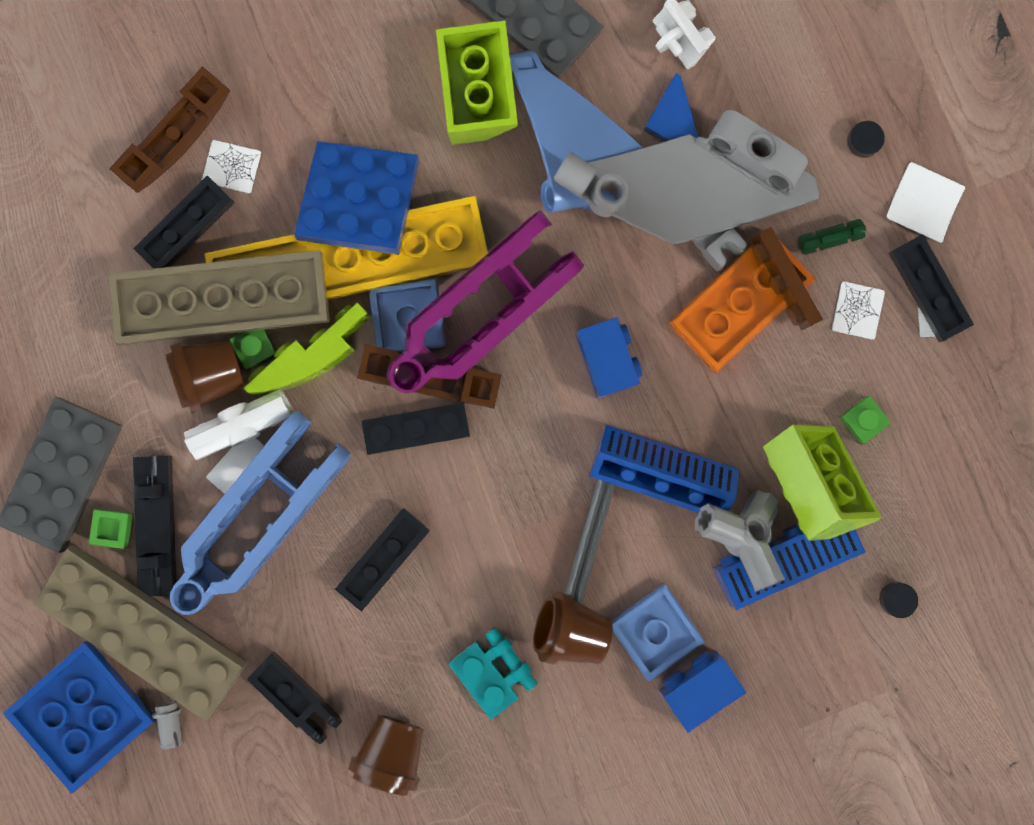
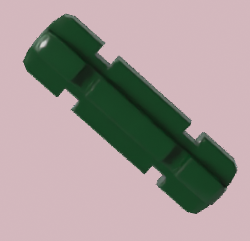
(831, 236)

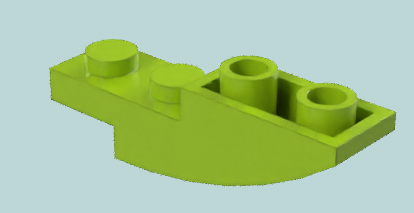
(299, 364)

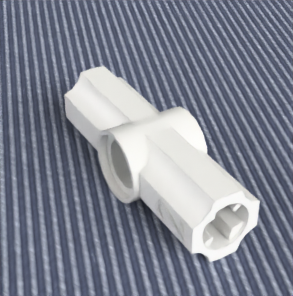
(238, 424)

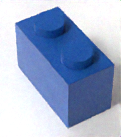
(608, 357)
(701, 690)

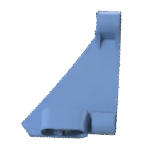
(564, 125)

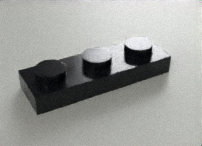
(184, 224)
(931, 288)
(415, 428)
(382, 559)

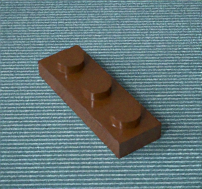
(785, 279)

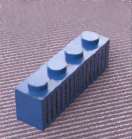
(663, 471)
(796, 558)

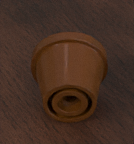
(203, 372)
(571, 632)
(389, 756)

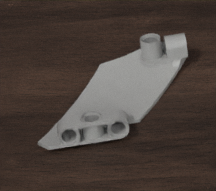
(694, 183)

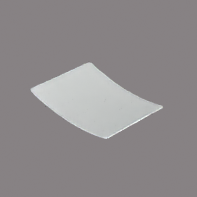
(925, 202)

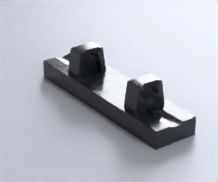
(154, 524)

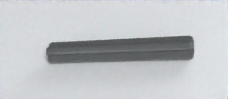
(589, 540)

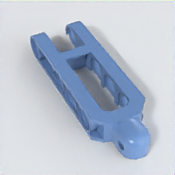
(201, 575)

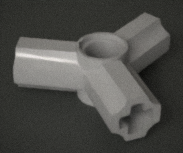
(746, 536)

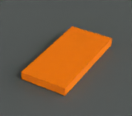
(732, 310)

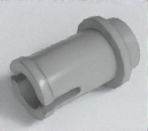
(168, 724)

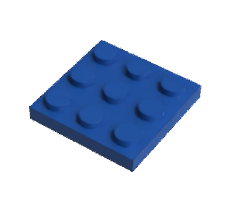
(357, 197)
(79, 716)

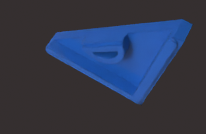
(672, 115)

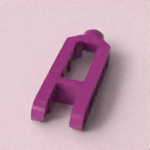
(419, 365)

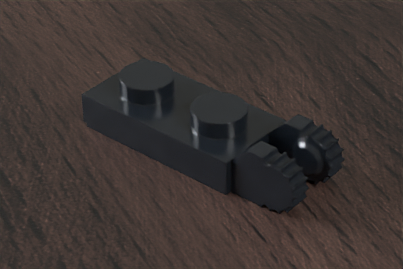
(293, 696)

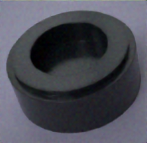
(865, 139)
(898, 599)

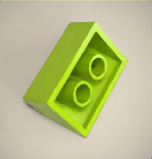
(476, 81)
(820, 481)

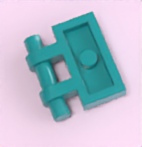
(484, 679)

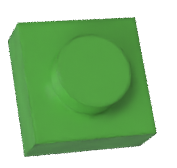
(253, 348)
(865, 420)
(110, 528)

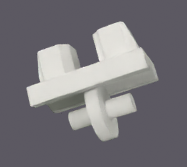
(680, 34)

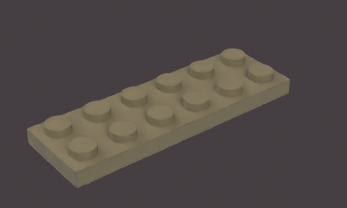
(218, 297)
(140, 633)

